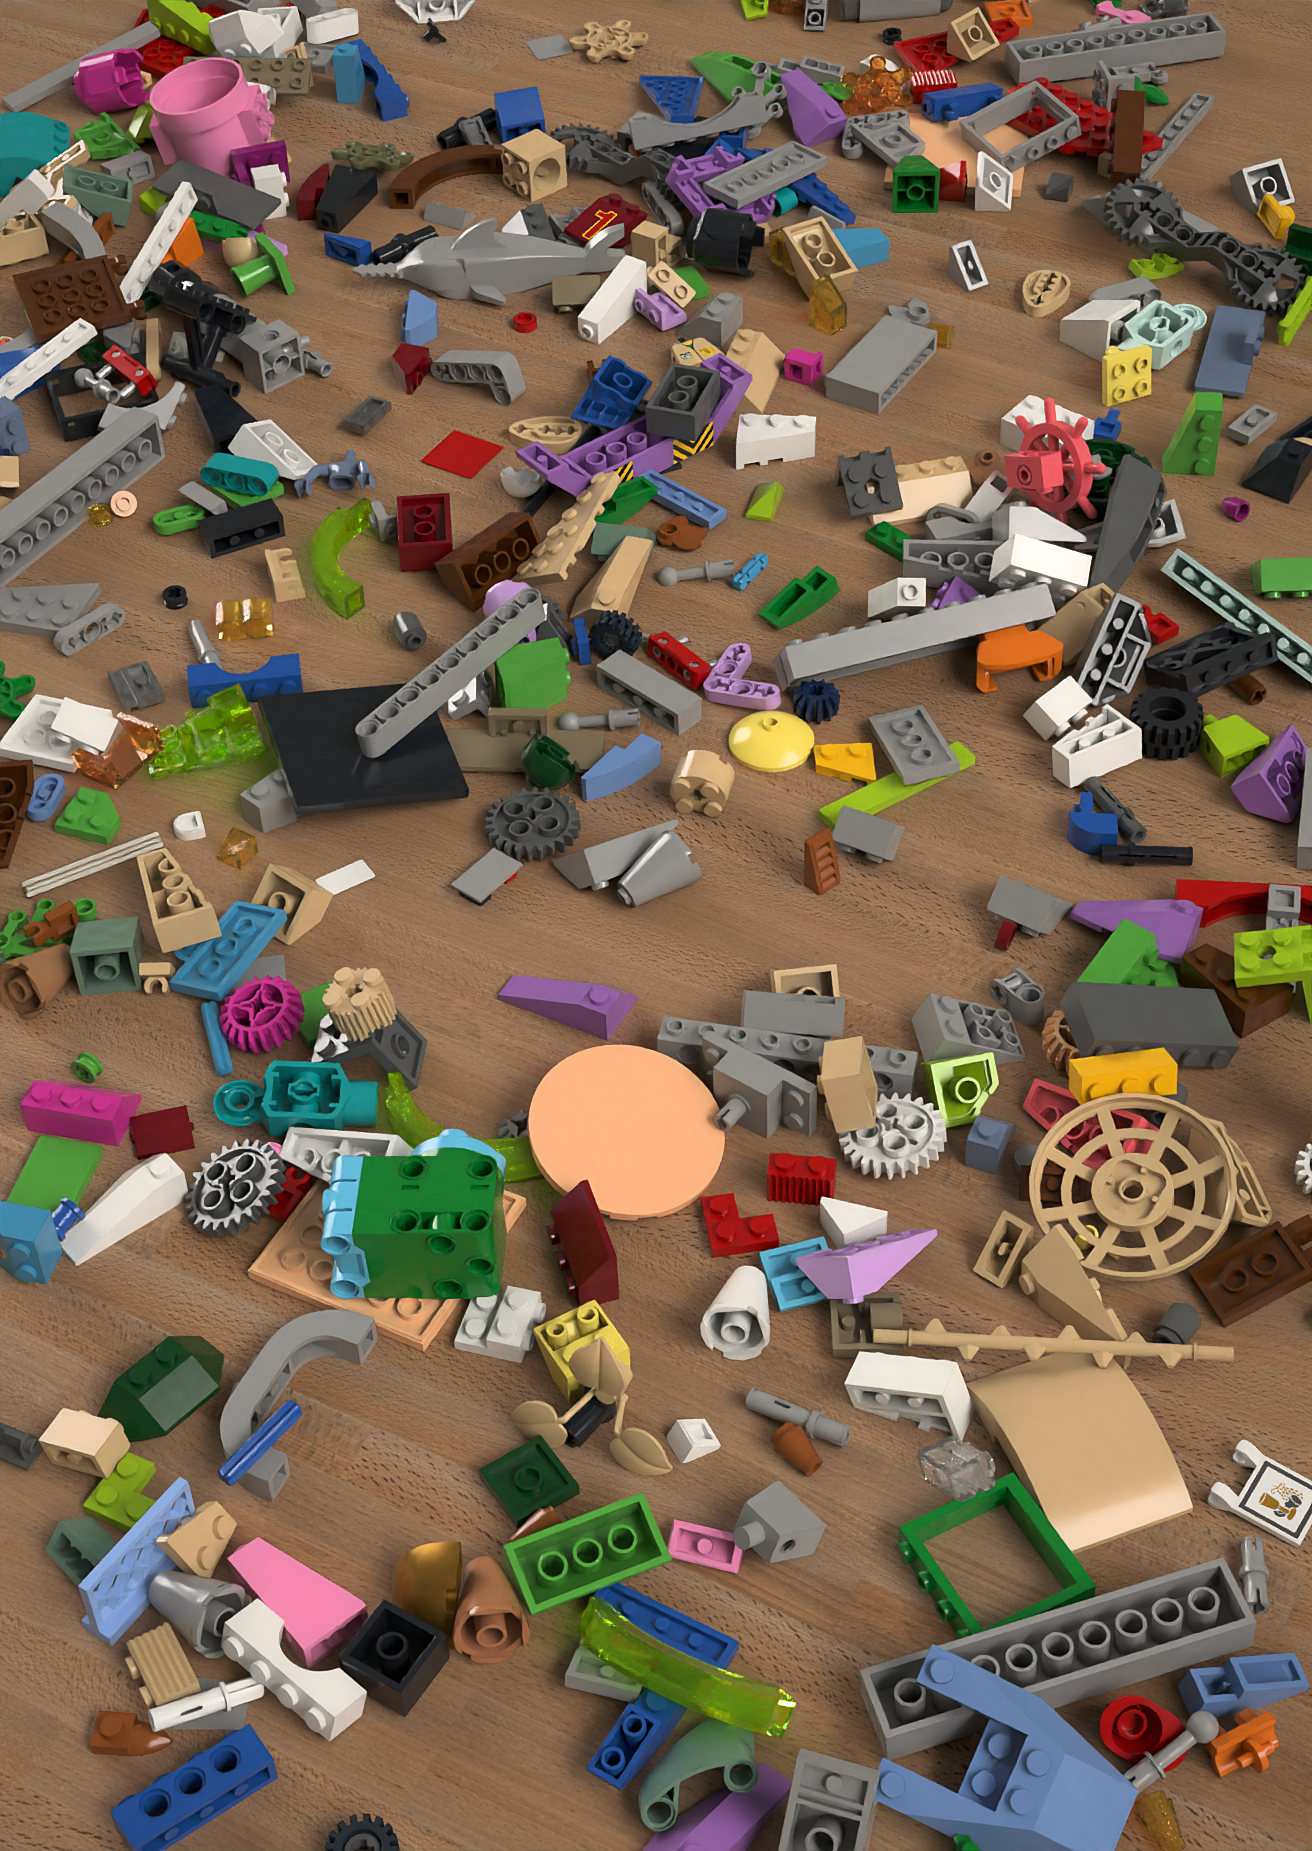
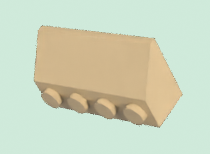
(761, 359)
(924, 486)

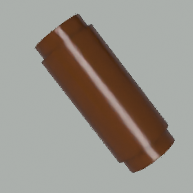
(1249, 689)

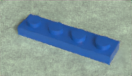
(671, 1626)

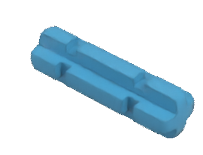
(749, 571)

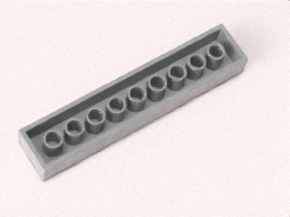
(1077, 53)
(62, 497)
(1069, 1653)

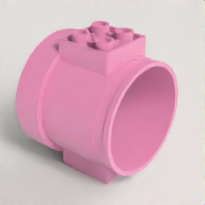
(206, 113)

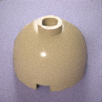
(239, 251)

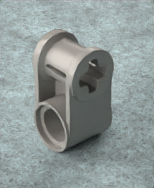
(1019, 996)

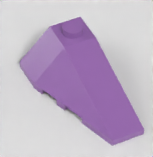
(580, 1005)

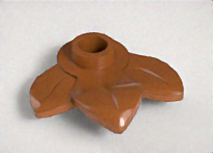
(680, 534)

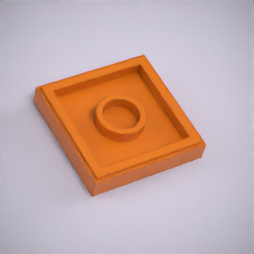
(1013, 9)

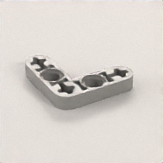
(852, 146)

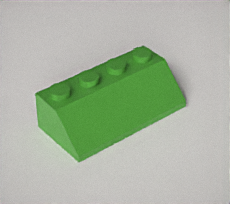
(585, 1554)

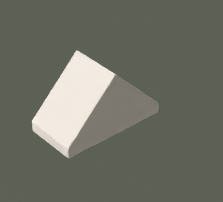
(851, 1222)

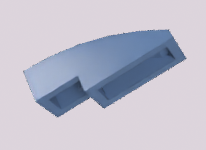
(621, 767)
(1243, 1684)

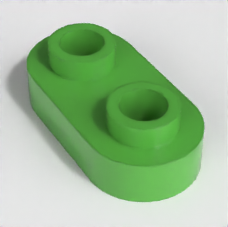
(178, 519)

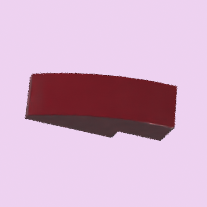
(311, 192)

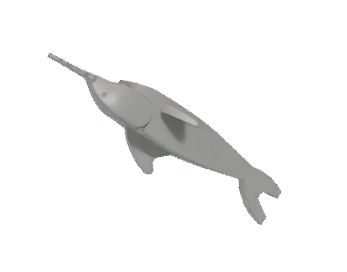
(497, 263)

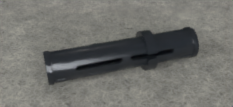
(1146, 854)

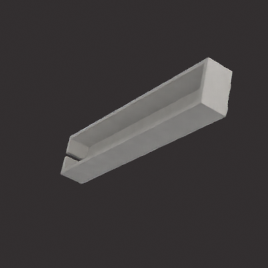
(911, 637)

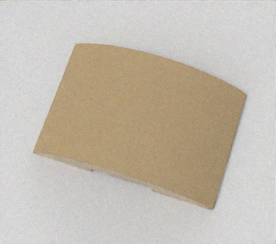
(1083, 1447)

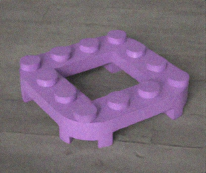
(687, 173)

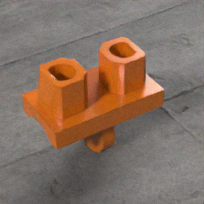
(1245, 1744)

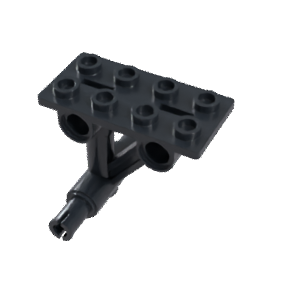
(219, 319)

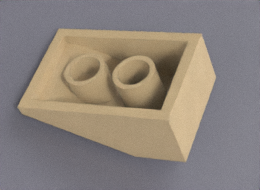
(818, 252)

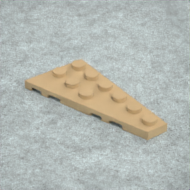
(569, 536)

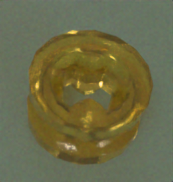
(99, 515)

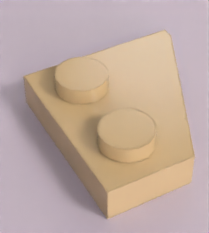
(199, 1539)

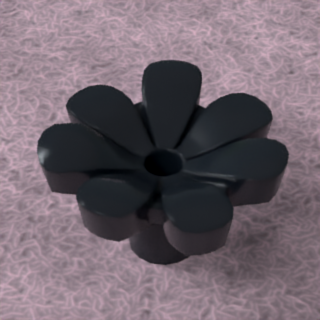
(433, 32)

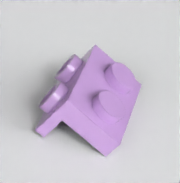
(659, 310)

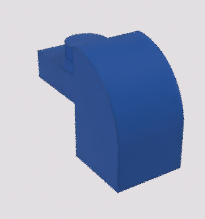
(1089, 829)

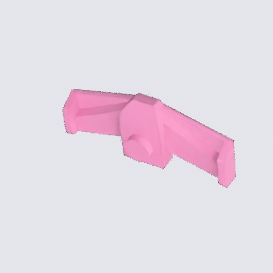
(1133, 16)

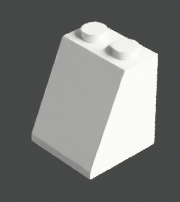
(1097, 325)

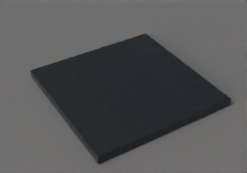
(324, 759)

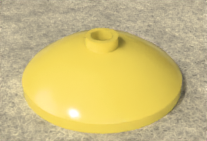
(771, 741)

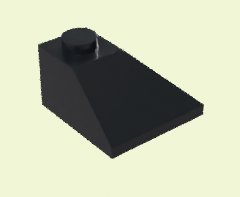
(1280, 470)

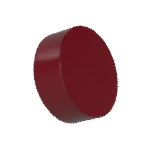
(1005, 935)

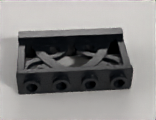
(1210, 659)

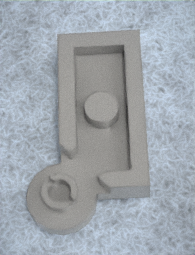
(1145, 71)

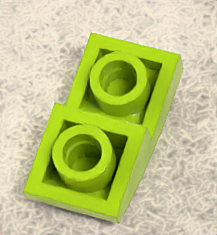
(1158, 267)

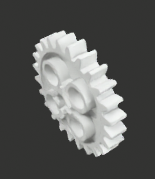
(901, 1140)

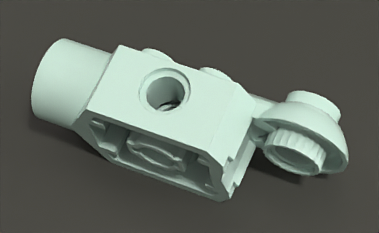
(1163, 329)

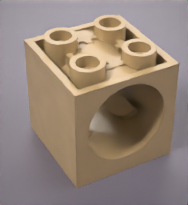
(534, 165)

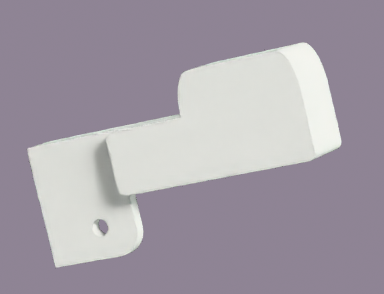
(28, 196)

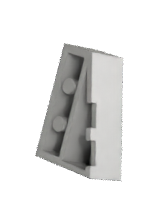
(268, 803)

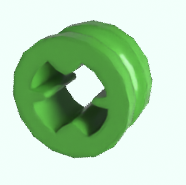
(87, 1067)

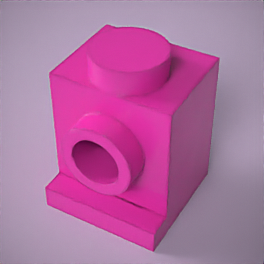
(803, 366)

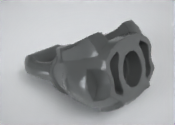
(1165, 8)

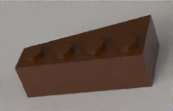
(1127, 136)

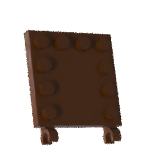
(76, 290)

